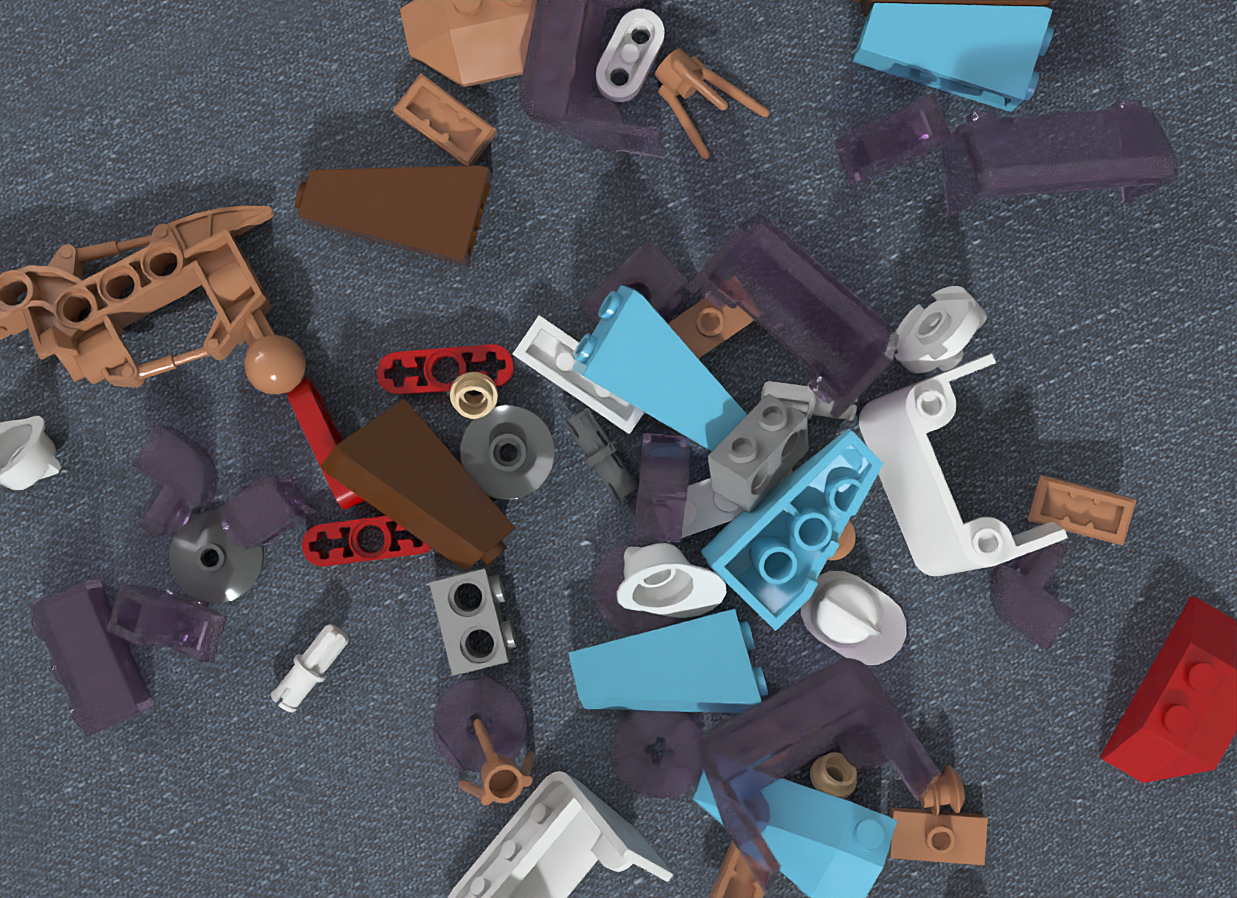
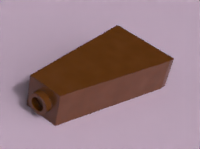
(403, 207)
(420, 486)

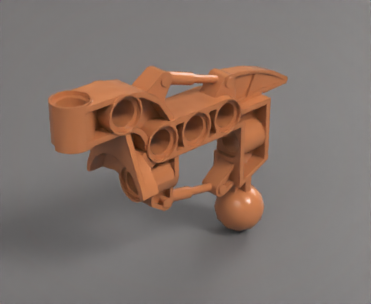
(204, 256)

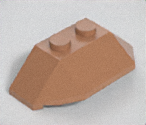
(469, 38)

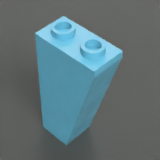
(959, 48)
(655, 371)
(673, 668)

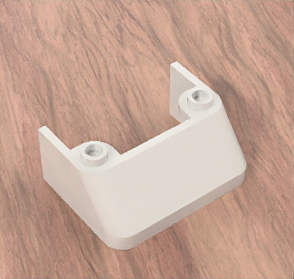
(916, 487)
(556, 844)

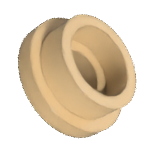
(473, 406)
(837, 767)

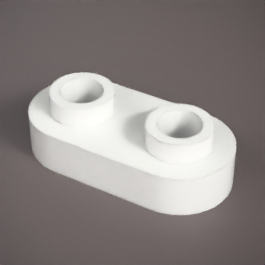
(629, 57)

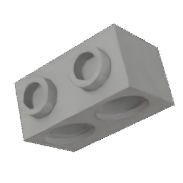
(759, 452)
(459, 621)

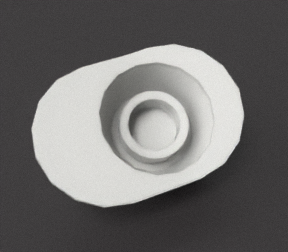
(26, 453)
(667, 584)
(854, 618)

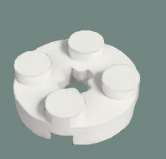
(939, 332)

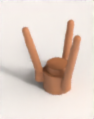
(685, 76)
(499, 774)

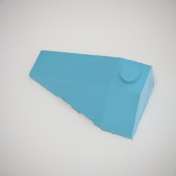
(788, 537)
(819, 839)

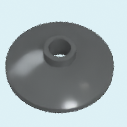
(483, 445)
(230, 577)

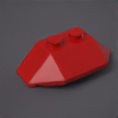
(1184, 704)

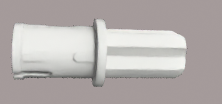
(804, 400)
(310, 667)

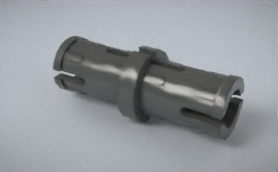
(601, 454)

